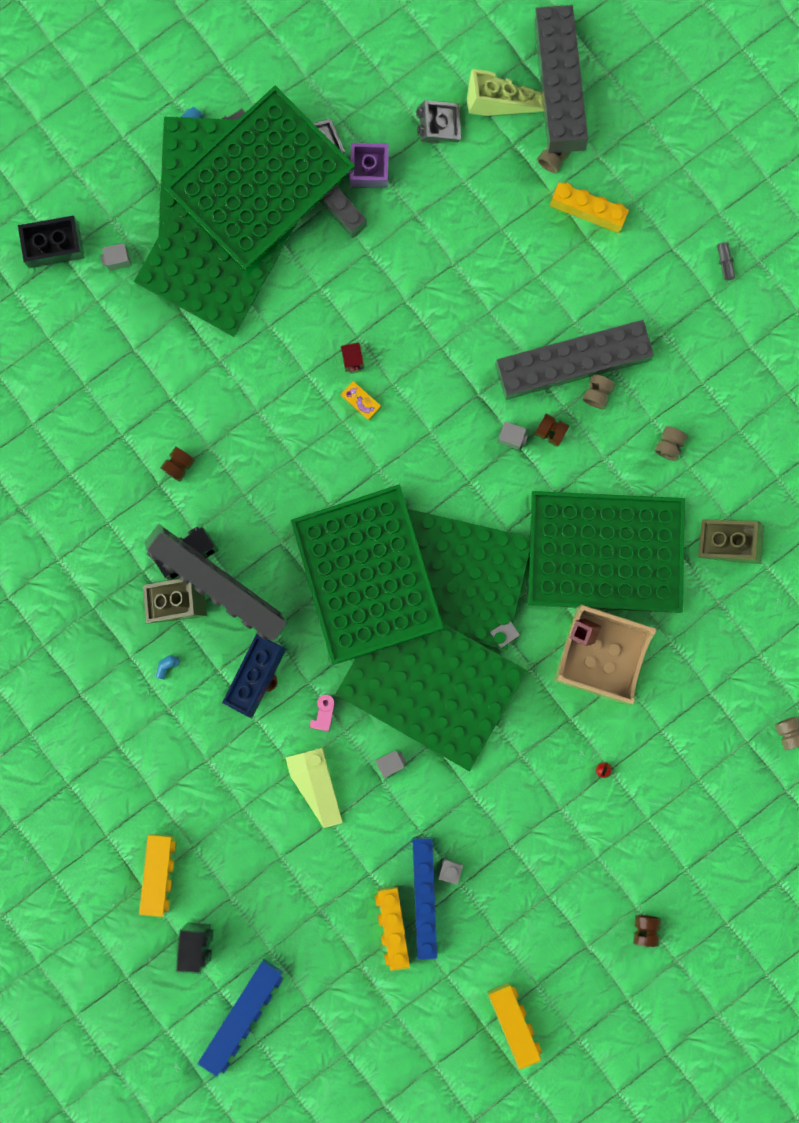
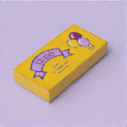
(360, 400)

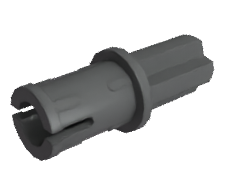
(726, 261)

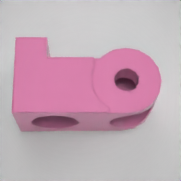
(325, 713)

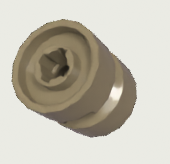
(552, 161)
(599, 390)
(672, 441)
(790, 731)

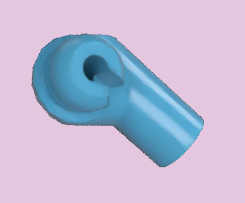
(166, 663)

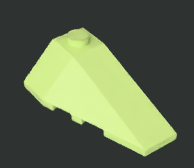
(495, 96)
(314, 781)

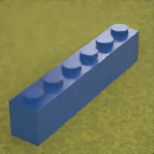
(424, 898)
(240, 1017)

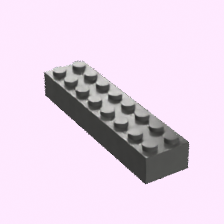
(560, 79)
(574, 359)
(214, 582)

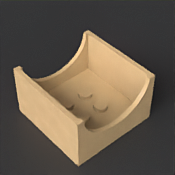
(610, 664)

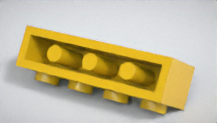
(589, 207)
(157, 875)
(393, 926)
(514, 1026)

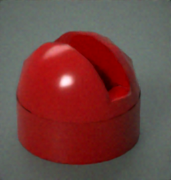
(599, 768)

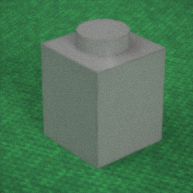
(115, 257)
(512, 435)
(509, 631)
(390, 763)
(450, 871)

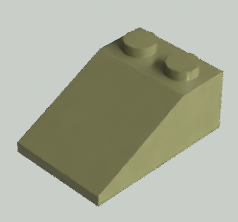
(731, 540)
(173, 601)

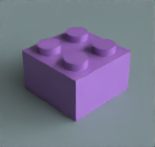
(370, 164)

